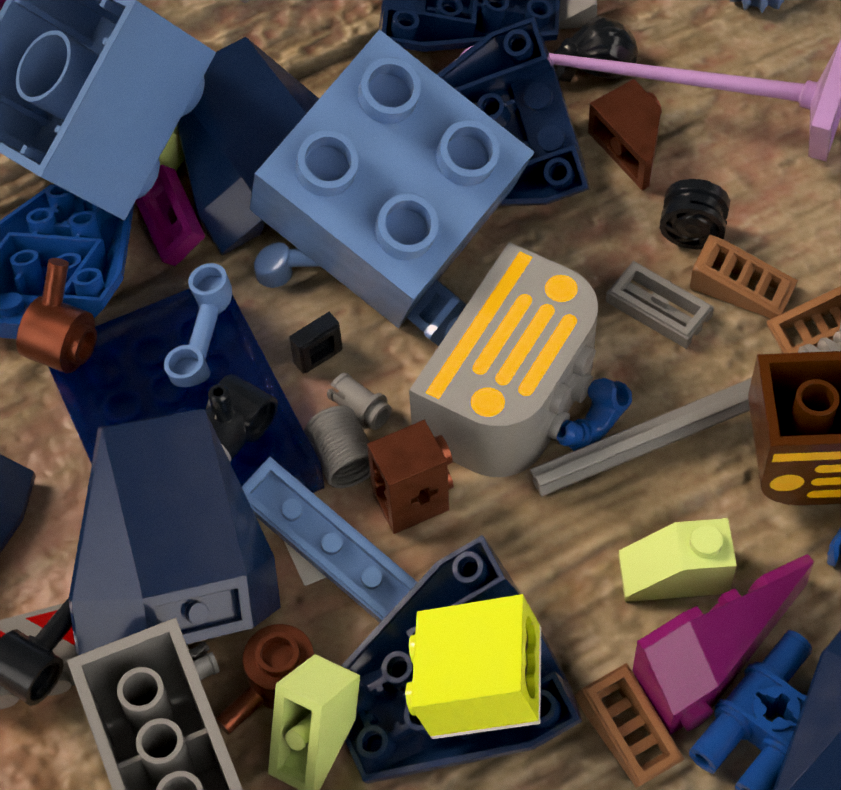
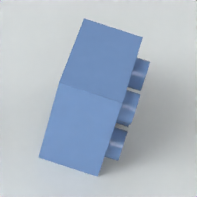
(94, 93)
(388, 178)

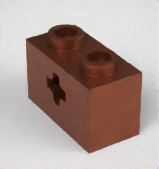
(410, 475)

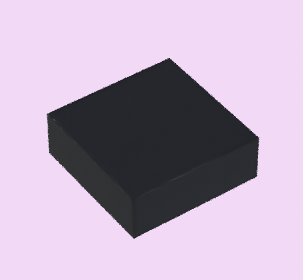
(316, 342)

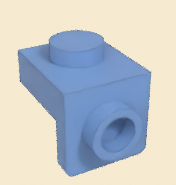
(437, 312)

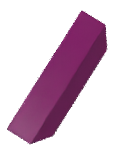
(170, 217)

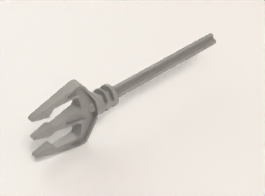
(653, 433)

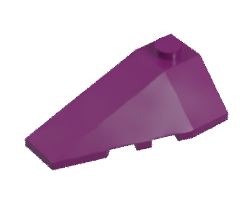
(699, 655)

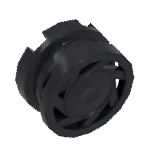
(694, 212)

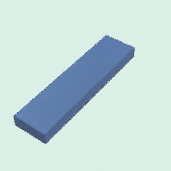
(326, 540)

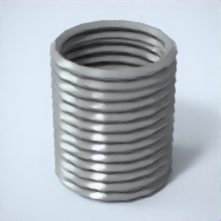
(339, 446)

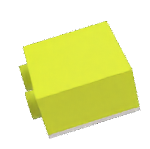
(476, 667)

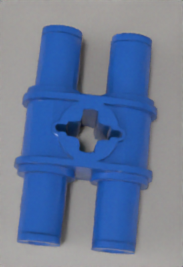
(743, 715)

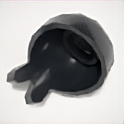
(599, 40)

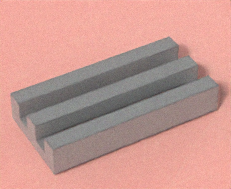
(654, 308)

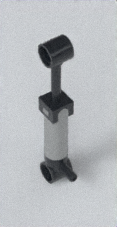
(27, 663)

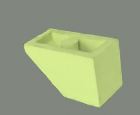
(679, 562)
(311, 721)

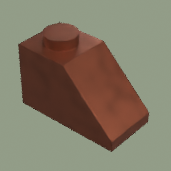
(628, 129)

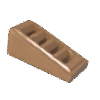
(733, 259)
(812, 310)
(635, 698)

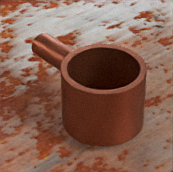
(54, 330)
(266, 660)

